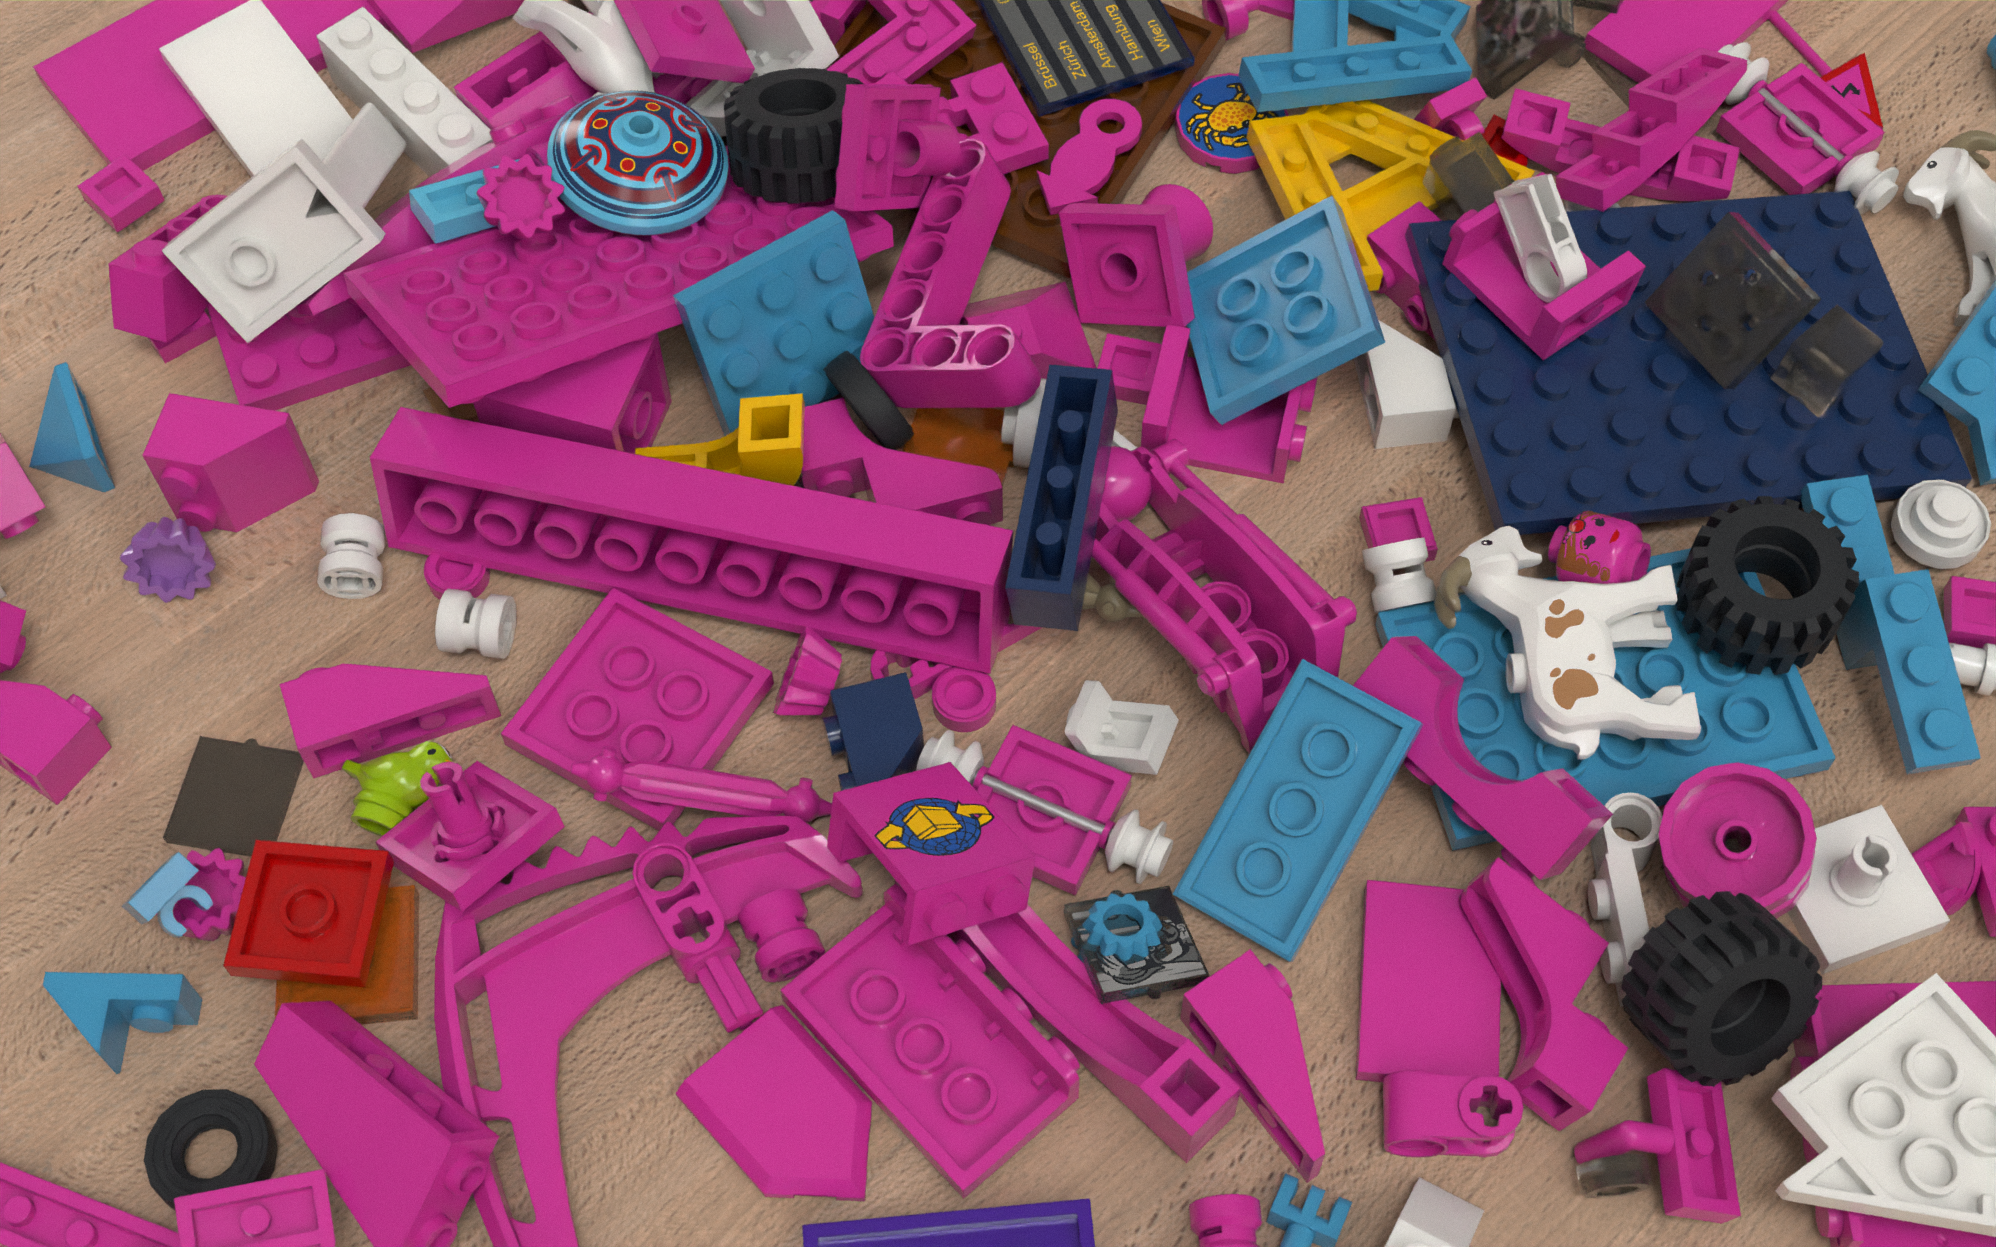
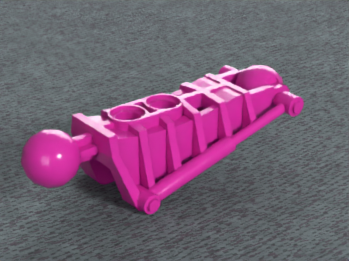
(1253, 615)

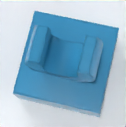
(163, 891)

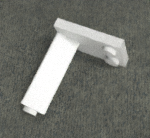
(289, 226)

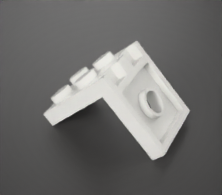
(777, 38)

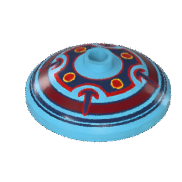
(638, 162)

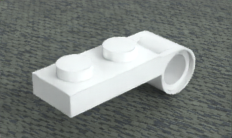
(1616, 890)

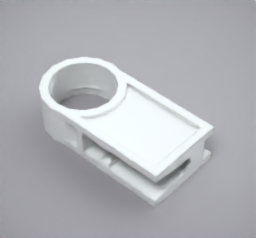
(1541, 235)

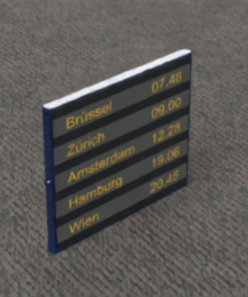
(1084, 47)

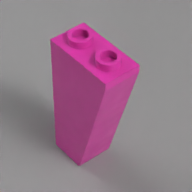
(376, 1125)

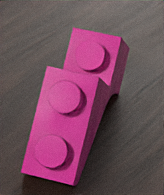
(846, 462)
(1543, 964)

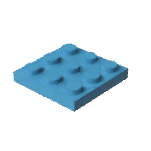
(1280, 311)
(778, 318)

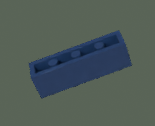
(1062, 498)

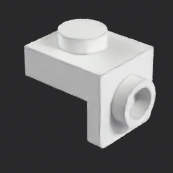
(1120, 732)

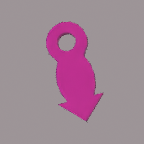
(1089, 157)

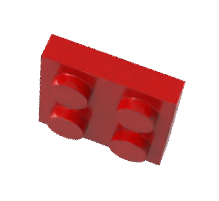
(309, 913)

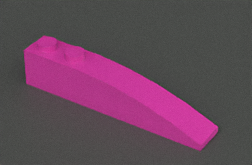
(401, 225)

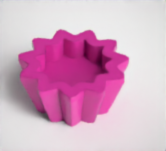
(520, 197)
(808, 676)
(224, 884)

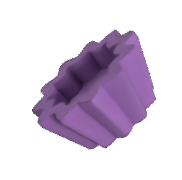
(168, 559)

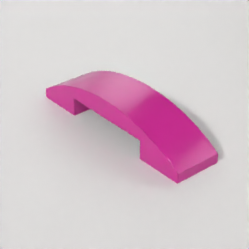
(1544, 134)

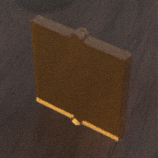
(963, 437)

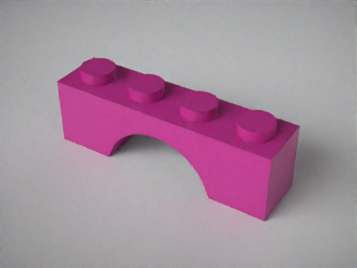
(1535, 819)

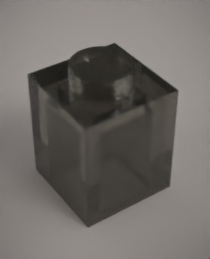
(1464, 176)

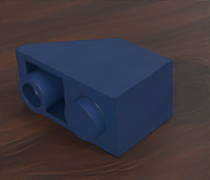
(875, 730)

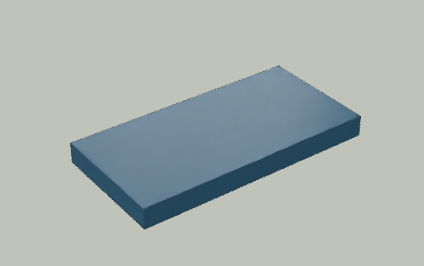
(1297, 810)

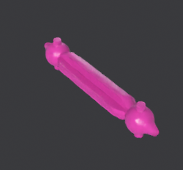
(699, 788)

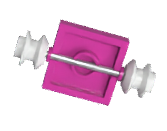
(1805, 134)
(1057, 805)

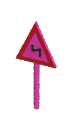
(1850, 80)

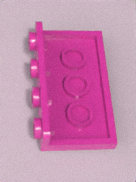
(935, 1044)

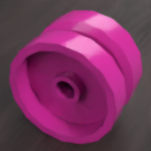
(1745, 806)

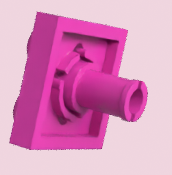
(469, 832)

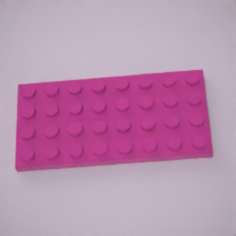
(513, 308)

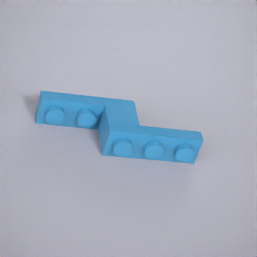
(1900, 631)

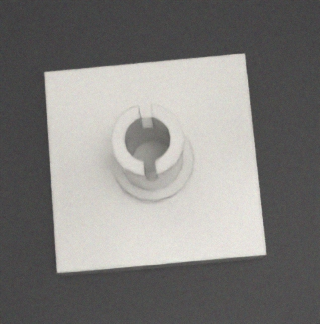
(1864, 893)

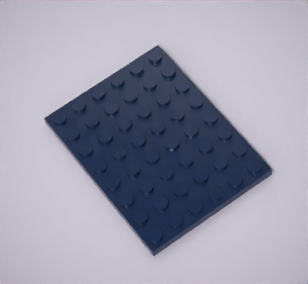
(1639, 424)

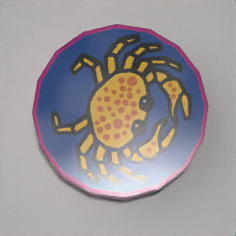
(1216, 121)

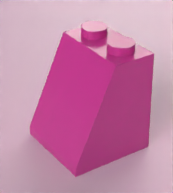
(596, 402)

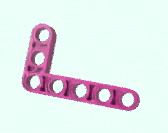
(916, 336)

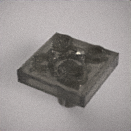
(1520, 37)
(1769, 301)

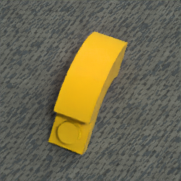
(763, 446)

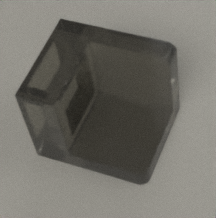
(1826, 359)

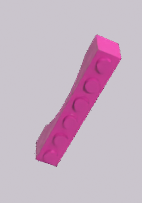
(1133, 1055)

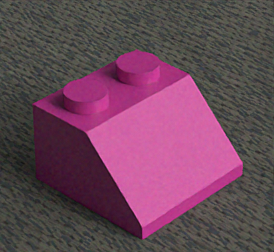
(227, 462)

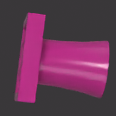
(1134, 257)

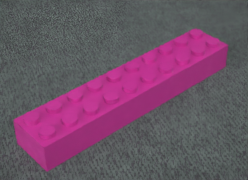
(695, 538)

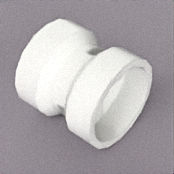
(351, 556)
(1401, 589)
(475, 623)

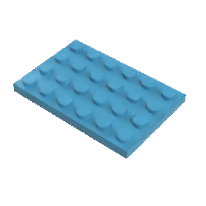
(1741, 714)

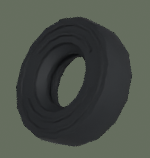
(868, 401)
(196, 1114)

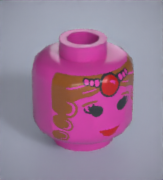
(1599, 550)

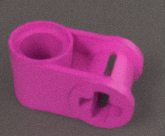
(1438, 1115)

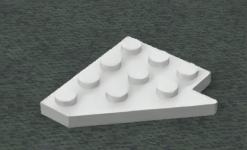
(1902, 1117)

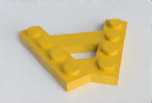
(1299, 148)

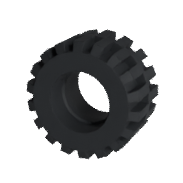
(787, 134)
(1779, 544)
(1721, 988)

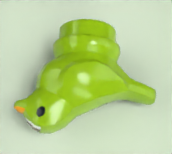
(393, 785)

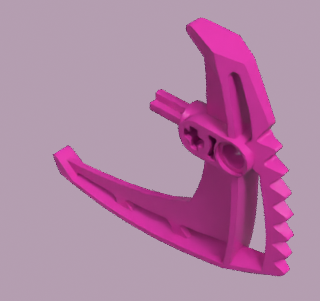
(566, 964)

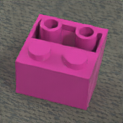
(521, 83)

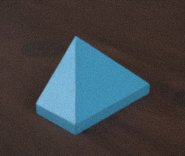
(68, 437)

